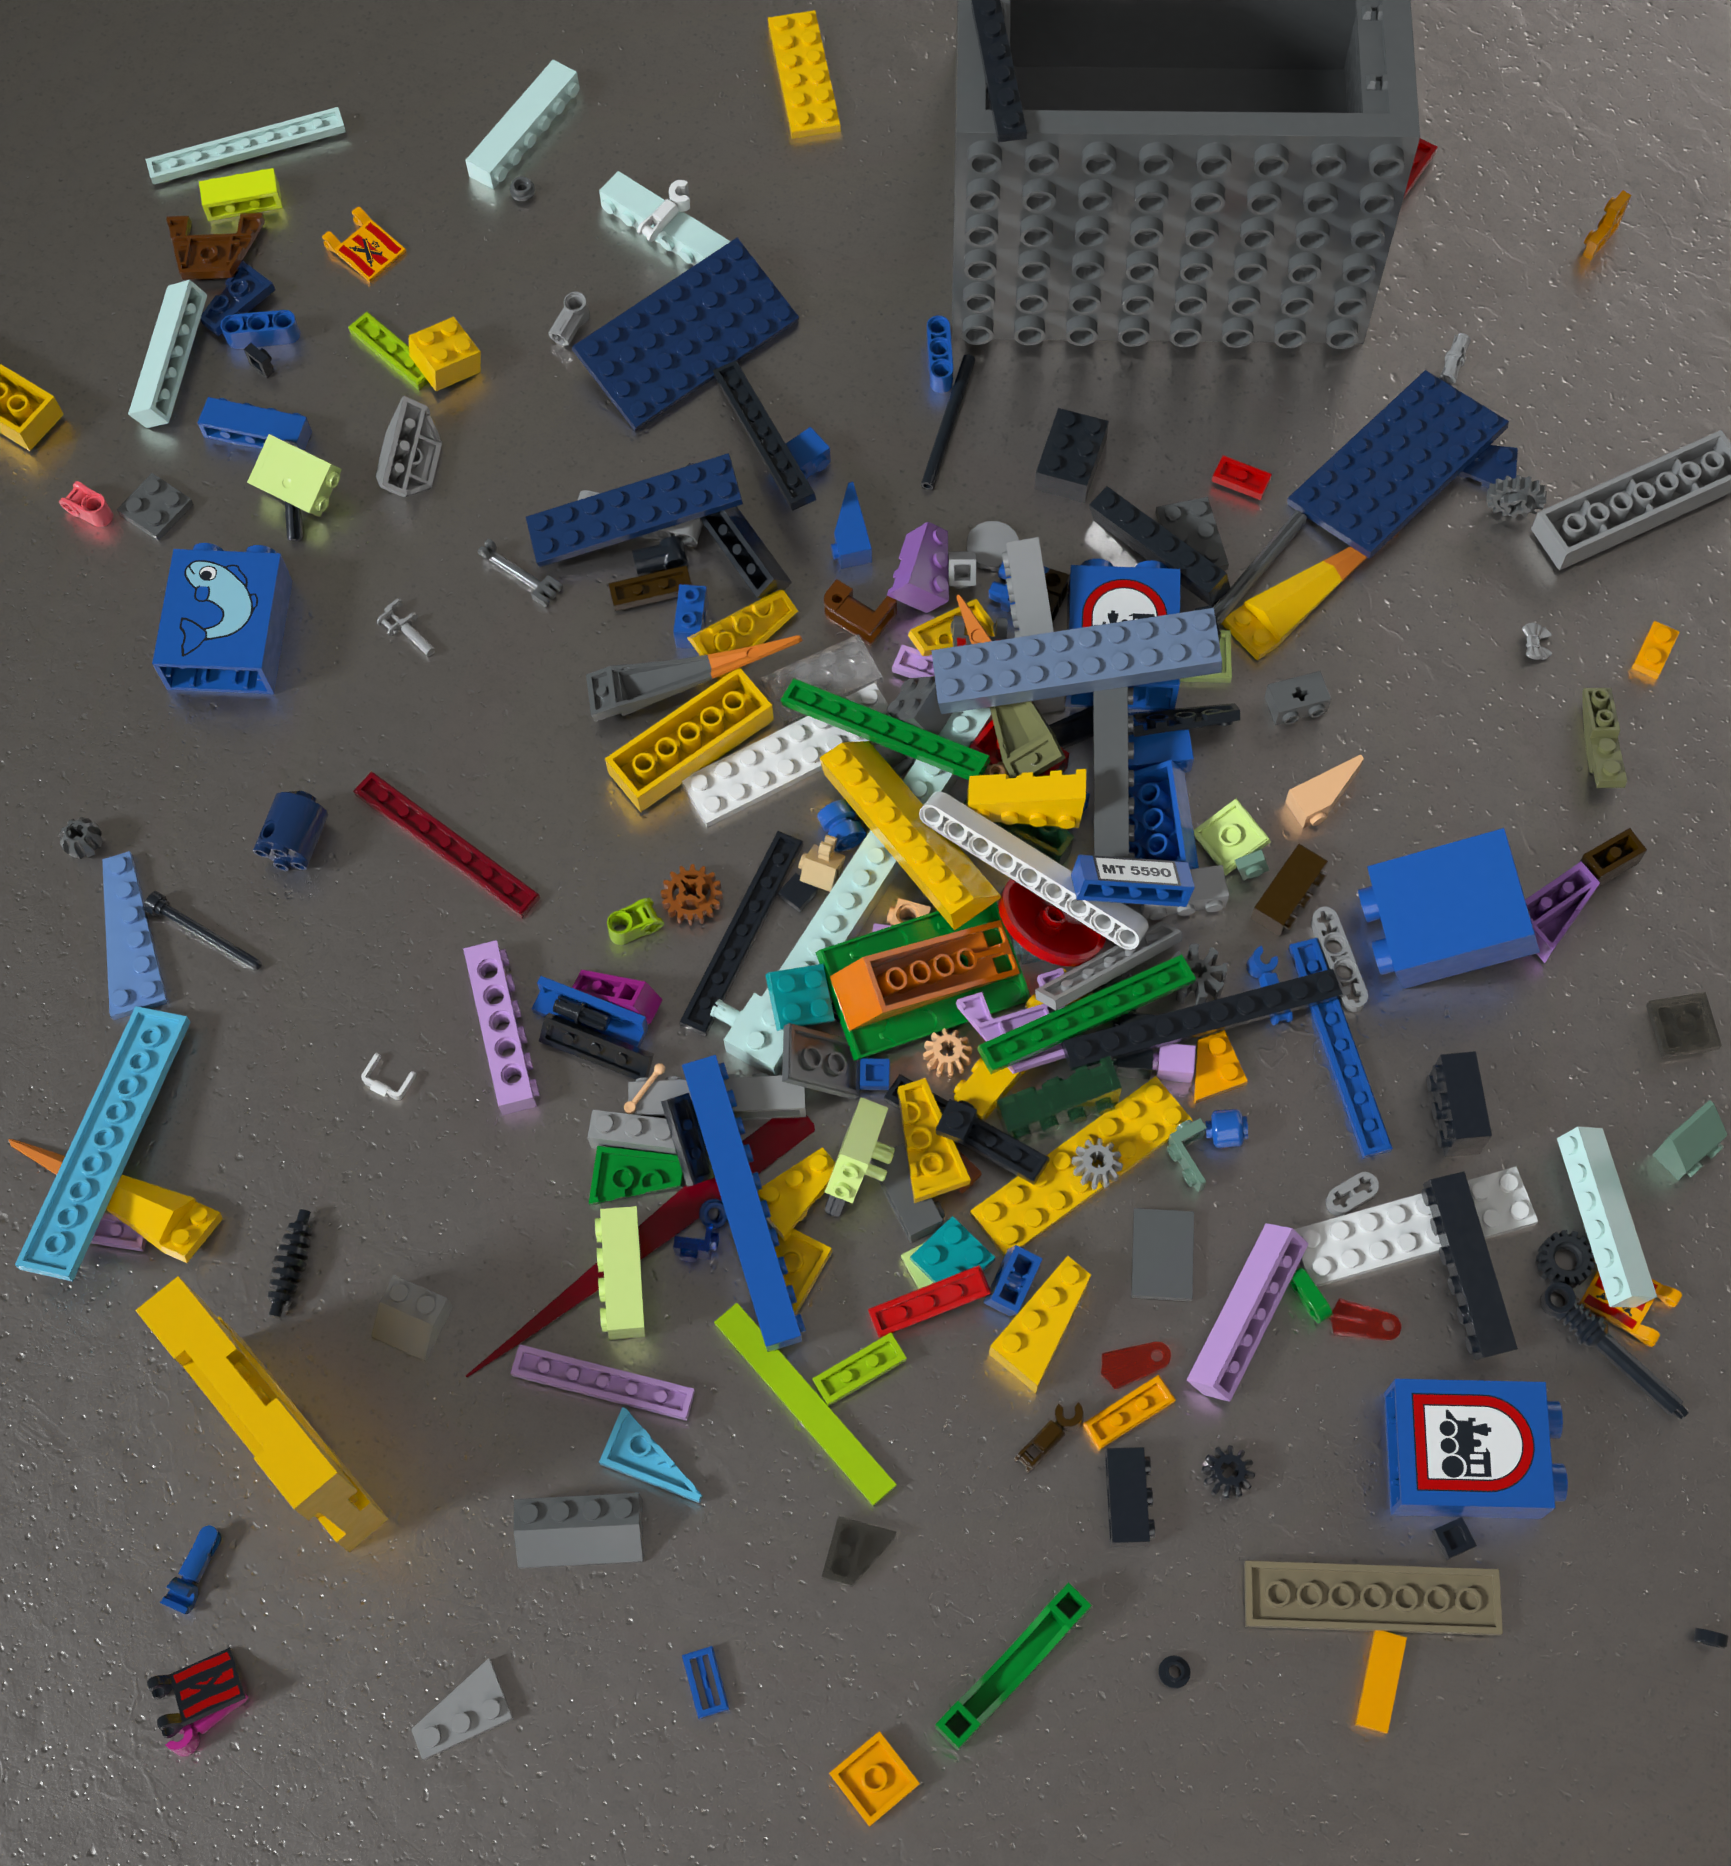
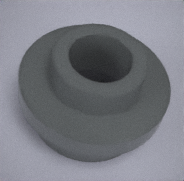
(519, 184)

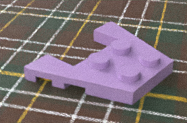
(978, 1014)

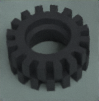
(1570, 1242)

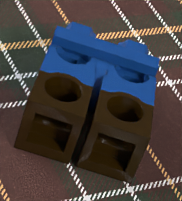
(1056, 583)

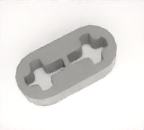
(1348, 1188)

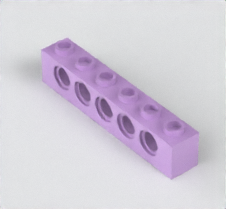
(480, 961)

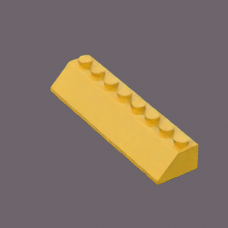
(893, 816)

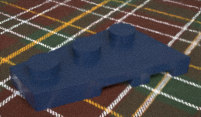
(239, 297)
(1493, 464)

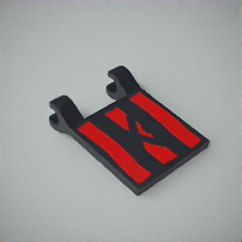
(198, 1690)

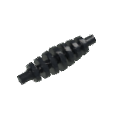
(289, 1263)

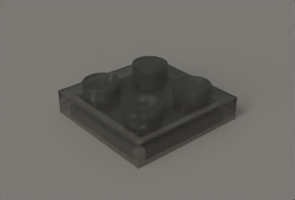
(1683, 1025)

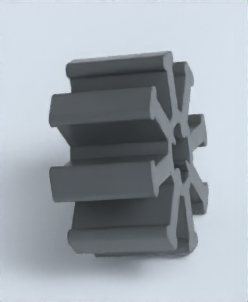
(1210, 975)

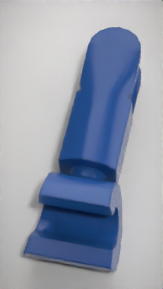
(1265, 978)
(182, 1592)

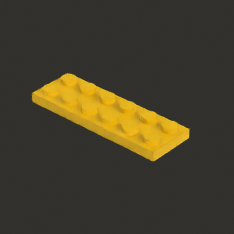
(803, 74)

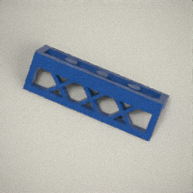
(623, 1023)

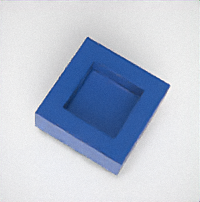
(874, 1074)

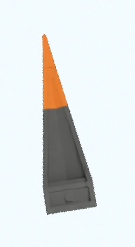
(635, 686)

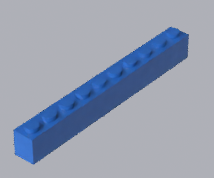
(742, 1203)

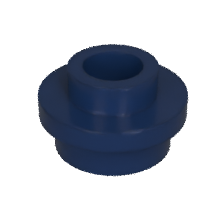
(721, 1218)

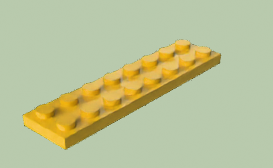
(1025, 1210)

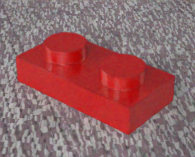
(1241, 477)

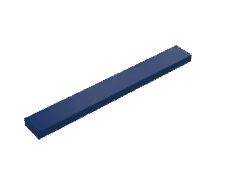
(1343, 1058)

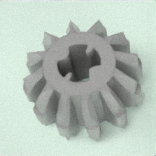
(1102, 1174)

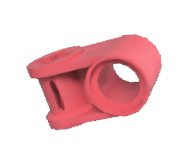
(87, 505)

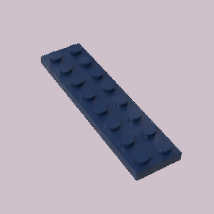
(634, 510)

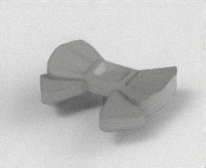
(1534, 633)

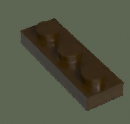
(648, 588)

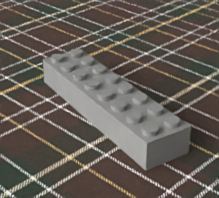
(1635, 501)

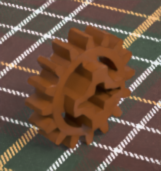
(693, 883)

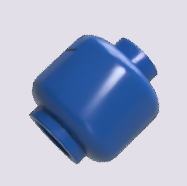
(1227, 1128)

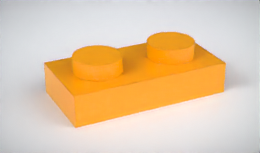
(1655, 650)

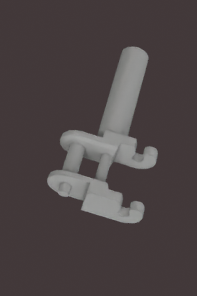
(405, 626)

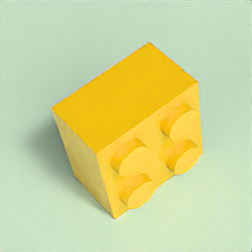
(444, 353)

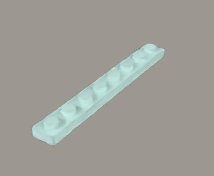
(245, 145)

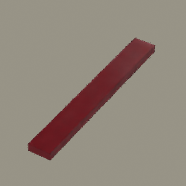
(447, 844)

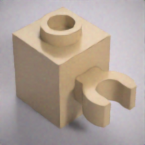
(822, 865)

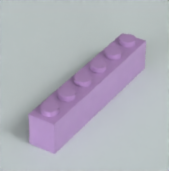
(1247, 1312)

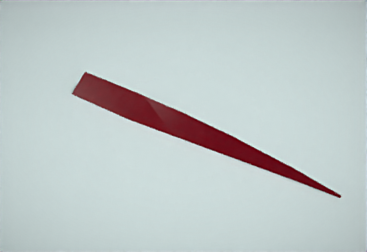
(680, 1211)

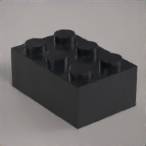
(1071, 455)
(1459, 1104)

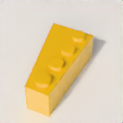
(1030, 799)
(1038, 1329)

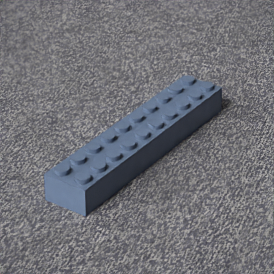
(1077, 661)

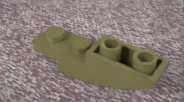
(1601, 738)

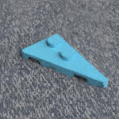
(639, 1456)

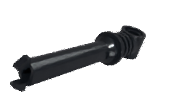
(1593, 1332)

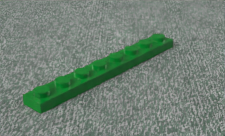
(884, 730)
(1086, 1014)

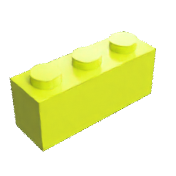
(240, 194)

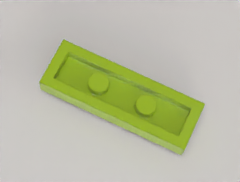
(859, 1369)

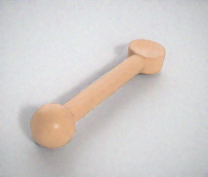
(630, 1107)

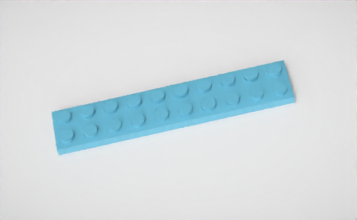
(103, 1144)

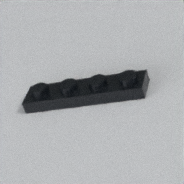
(595, 1047)

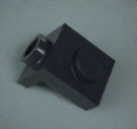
(957, 1121)

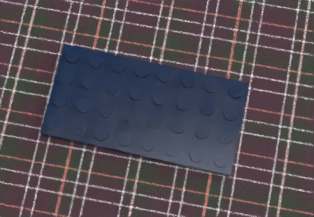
(684, 332)
(1397, 463)

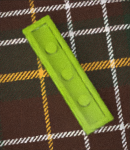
(388, 348)

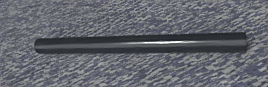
(947, 422)

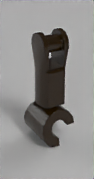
(1050, 1436)

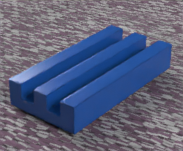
(712, 1710)

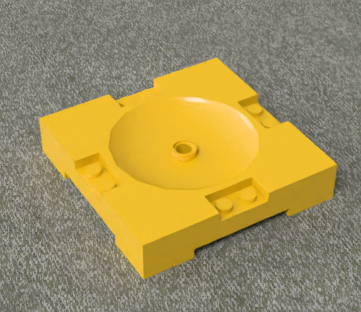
(262, 1414)

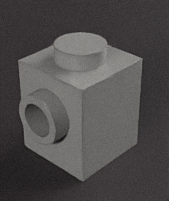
(962, 569)

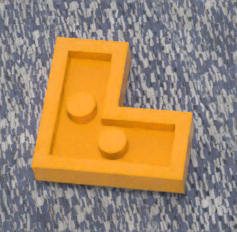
(1607, 226)

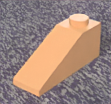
(1317, 797)

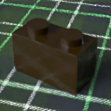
(1614, 856)

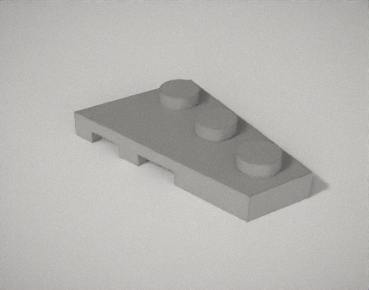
(464, 1714)

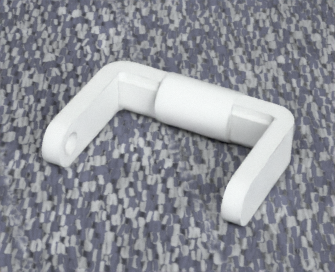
(382, 1088)

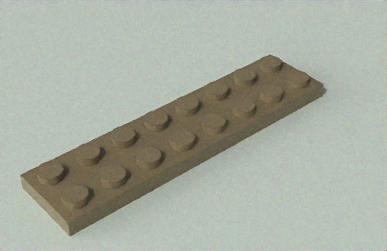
(1372, 1598)

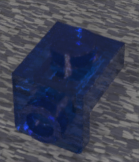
(691, 1248)

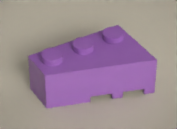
(923, 569)
(1558, 905)

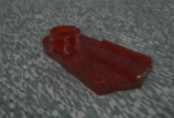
(1362, 1322)
(1133, 1363)

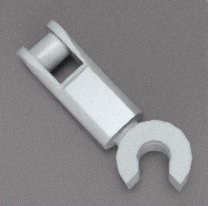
(677, 202)

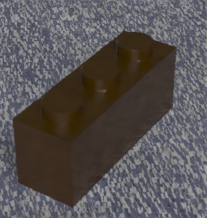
(1290, 890)

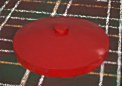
(1046, 928)

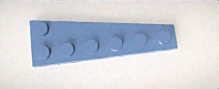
(131, 951)

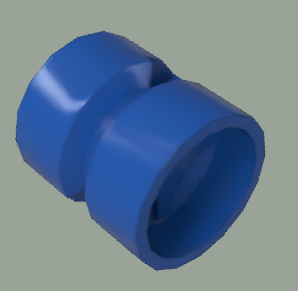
(840, 822)

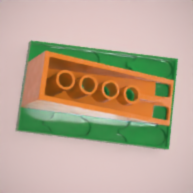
(909, 977)

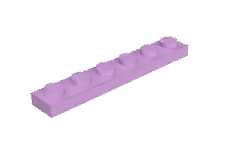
(603, 1382)

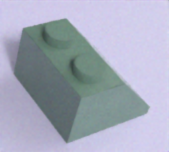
(1692, 1141)

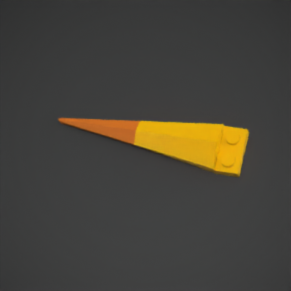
(1275, 613)
(160, 1215)

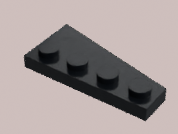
(1183, 718)

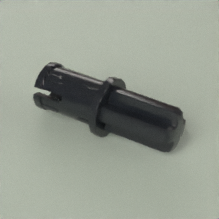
(581, 1013)

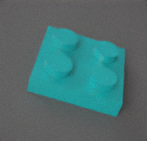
(800, 996)
(951, 1252)

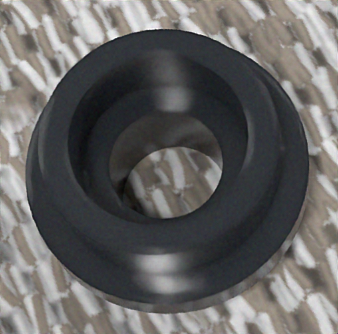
(1167, 1679)

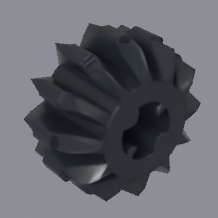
(1231, 1483)

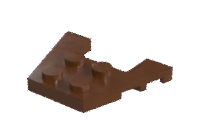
(212, 254)

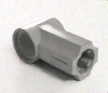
(569, 319)

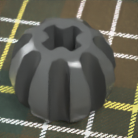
(80, 838)

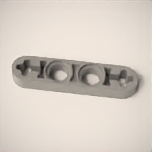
(1342, 958)

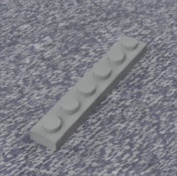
(1106, 967)

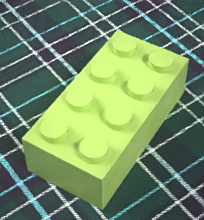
(622, 1273)

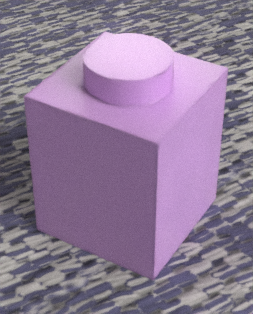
(1174, 1063)

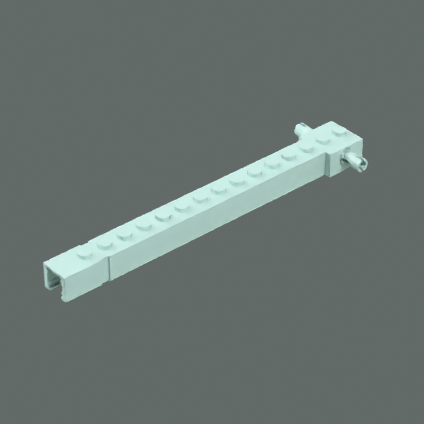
(843, 912)

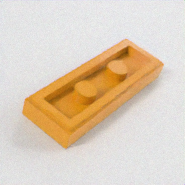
(1128, 1412)
(1380, 1681)

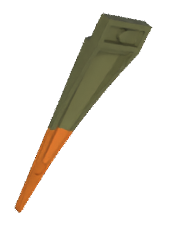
(1021, 730)

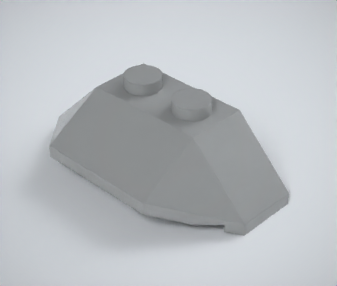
(409, 450)

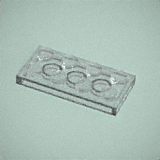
(836, 669)

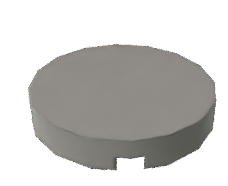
(989, 542)

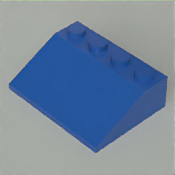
(1162, 815)

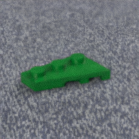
(632, 1173)

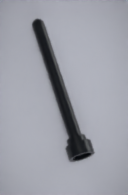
(158, 905)

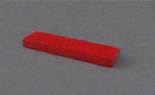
(929, 1301)

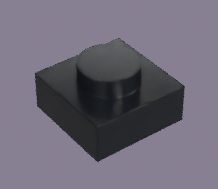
(259, 359)

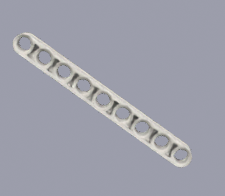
(1030, 869)

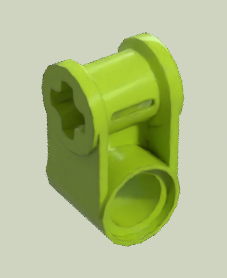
(638, 918)

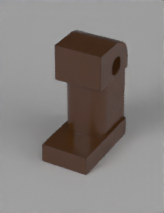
(854, 615)

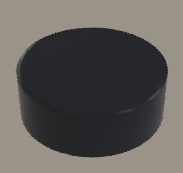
(1710, 1638)

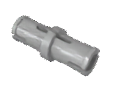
(1455, 358)

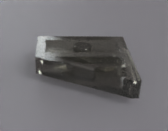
(854, 1550)

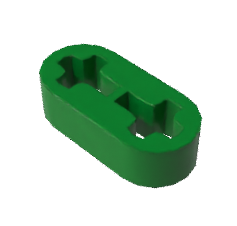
(1310, 1296)

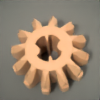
(950, 1043)

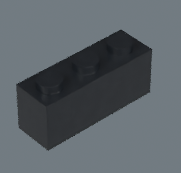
(1128, 1497)

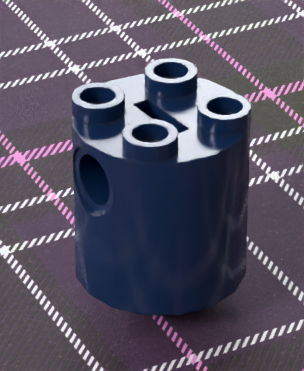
(291, 830)

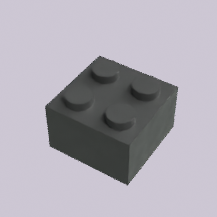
(919, 705)

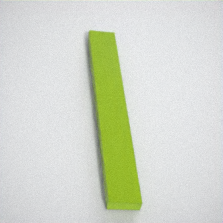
(806, 1405)

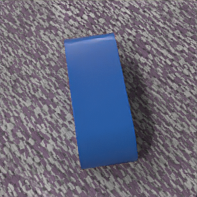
(260, 329)
(939, 343)

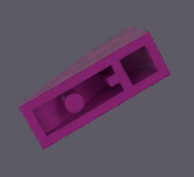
(620, 991)

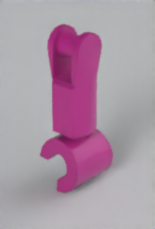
(191, 1736)

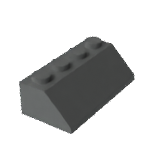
(578, 1530)

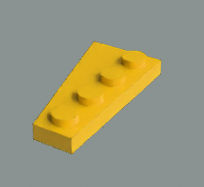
(745, 627)
(932, 1159)

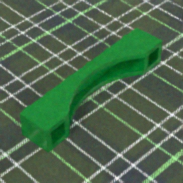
(1013, 1667)

